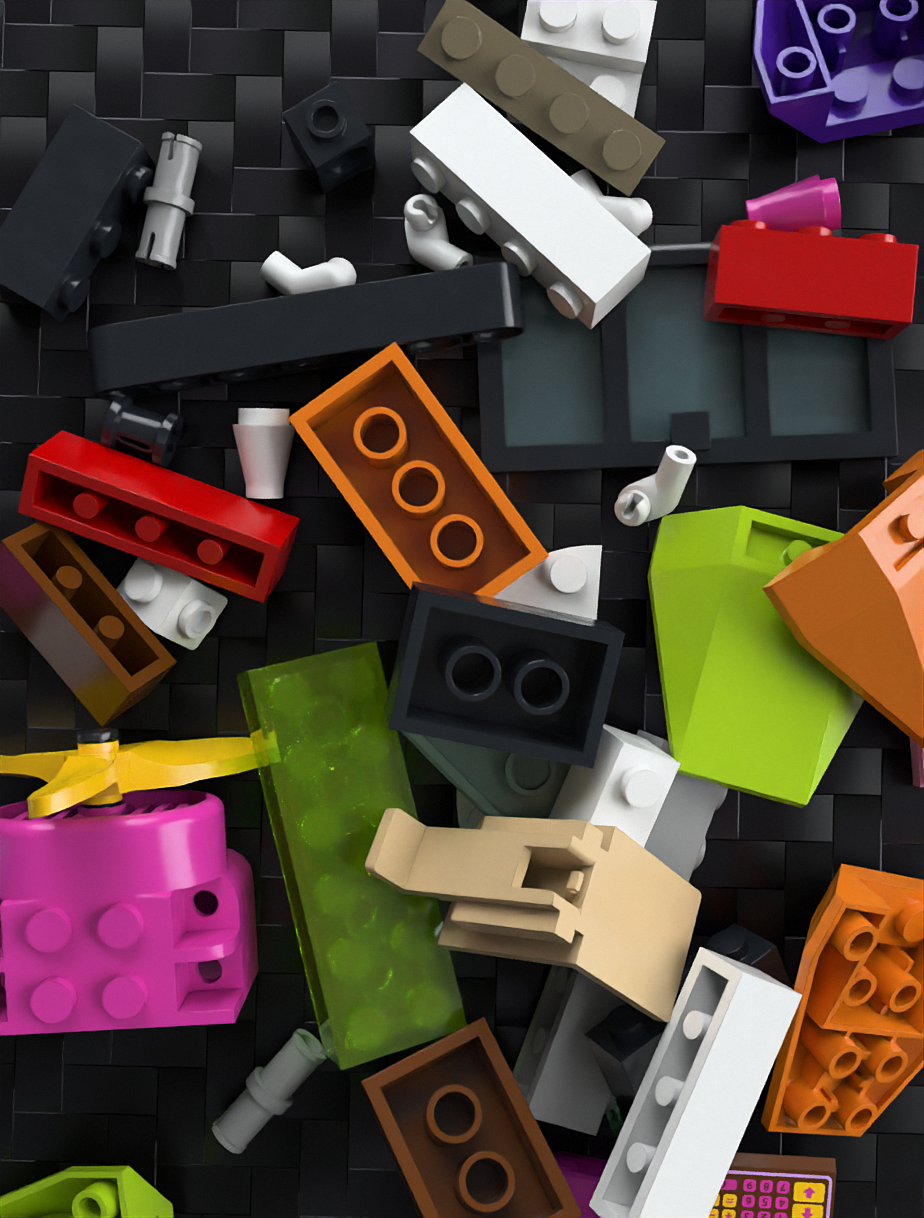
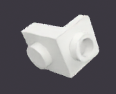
(171, 602)

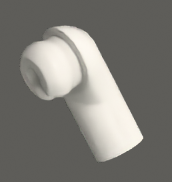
(631, 212)
(429, 237)
(292, 280)
(657, 493)

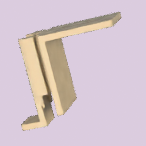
(550, 897)

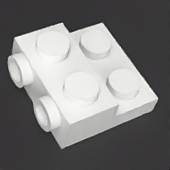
(595, 42)

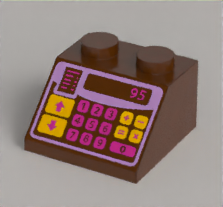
(777, 1187)

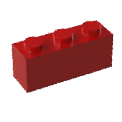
(810, 280)

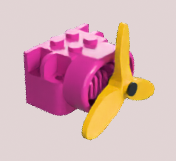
(122, 896)

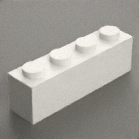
(527, 206)
(697, 1092)

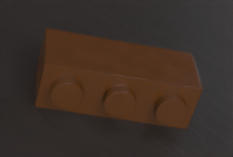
(79, 621)

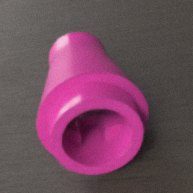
(799, 205)

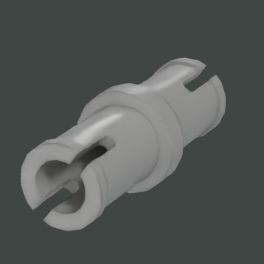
(169, 201)
(269, 1091)

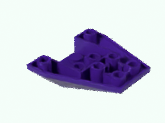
(841, 64)

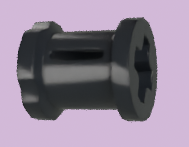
(141, 430)

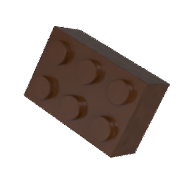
(466, 1133)

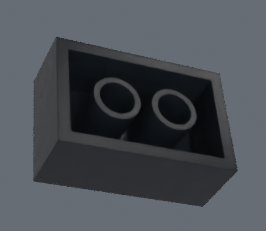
(502, 675)

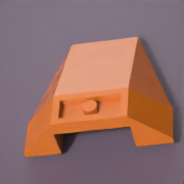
(863, 602)
(859, 1009)

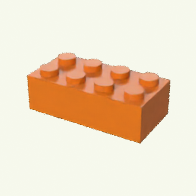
(416, 480)

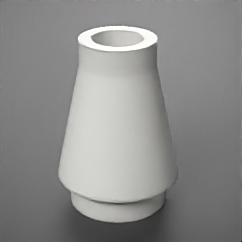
(264, 450)

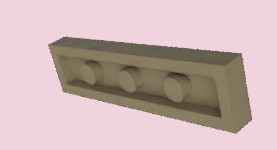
(541, 95)

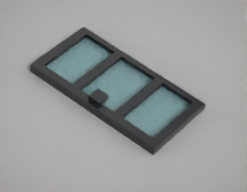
(669, 378)

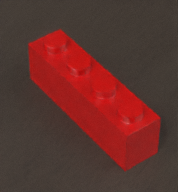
(158, 515)

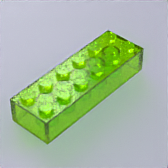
(326, 784)

